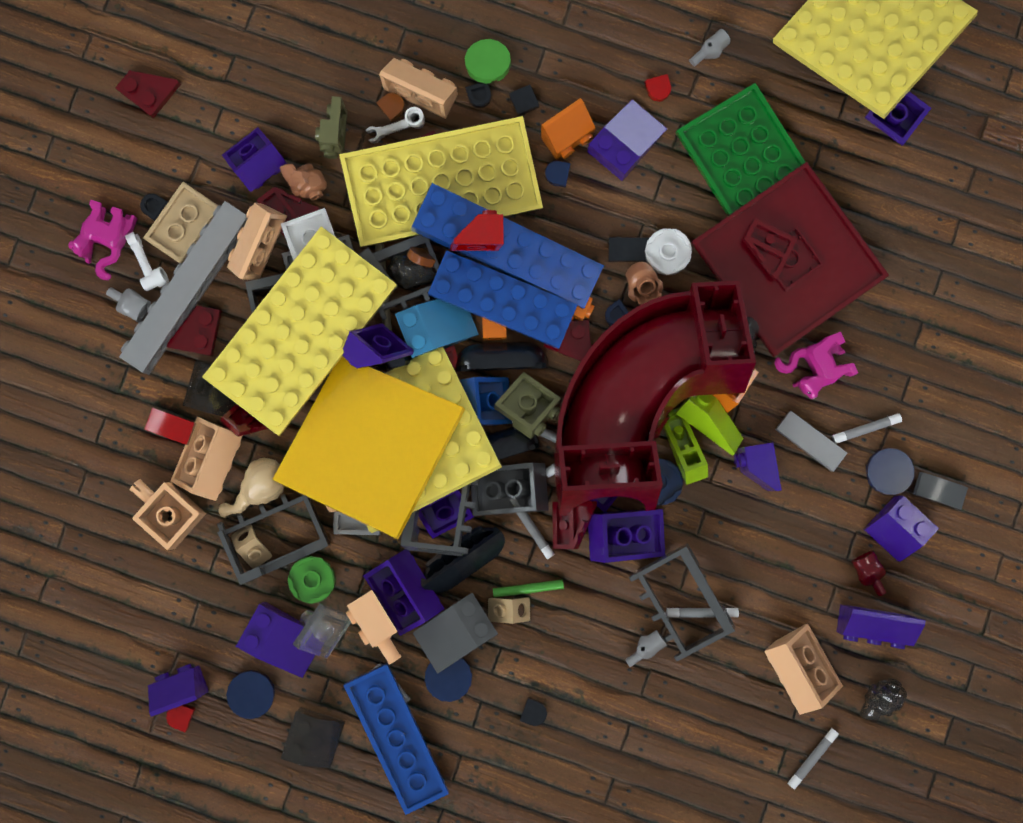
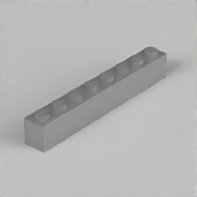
(185, 289)

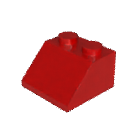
(481, 234)

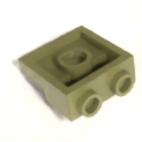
(333, 132)
(528, 405)

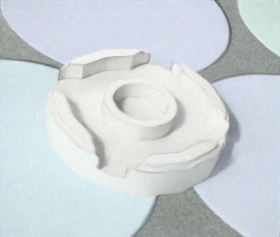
(668, 251)

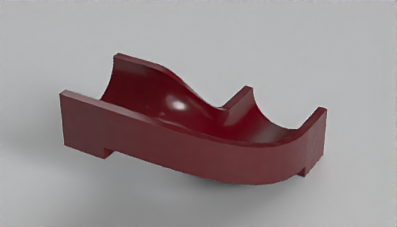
(634, 379)

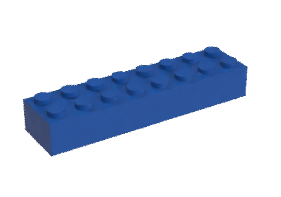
(524, 253)

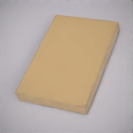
(181, 222)

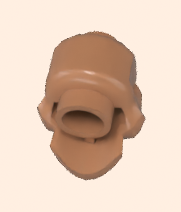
(304, 181)
(643, 283)

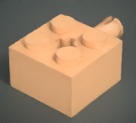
(154, 515)
(374, 624)

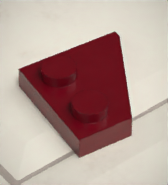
(286, 204)
(197, 332)
(575, 342)

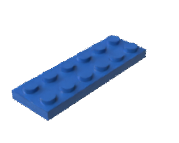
(502, 299)
(396, 738)

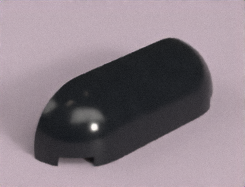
(501, 357)
(511, 442)
(447, 571)

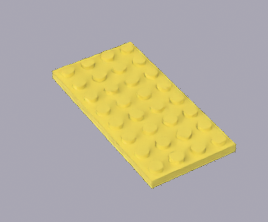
(480, 163)
(299, 331)

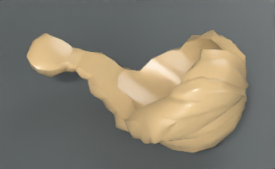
(255, 487)

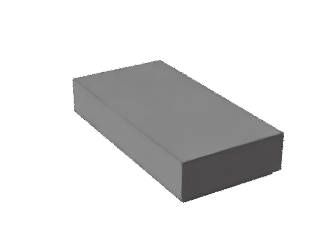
(346, 525)

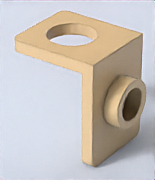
(251, 547)
(506, 610)

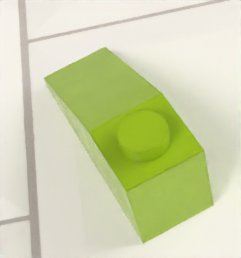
(712, 420)
(685, 449)

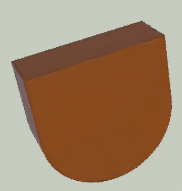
(391, 105)
(420, 257)

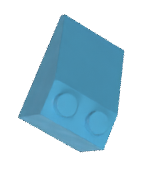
(435, 326)

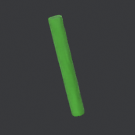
(528, 588)

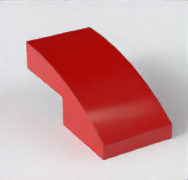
(170, 426)

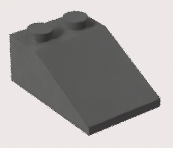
(520, 481)
(455, 633)

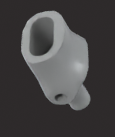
(711, 47)
(130, 303)
(647, 648)

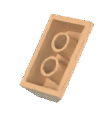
(419, 86)
(255, 242)
(206, 459)
(804, 669)

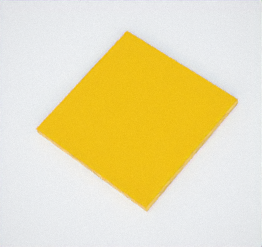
(369, 446)

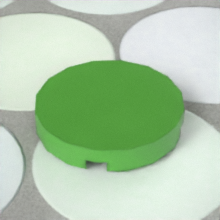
(487, 61)
(311, 579)

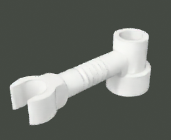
(410, 115)
(152, 277)

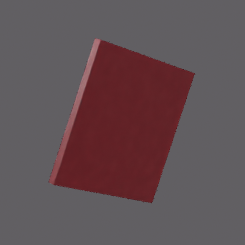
(822, 273)

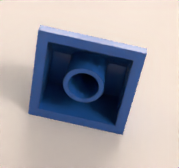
(483, 394)

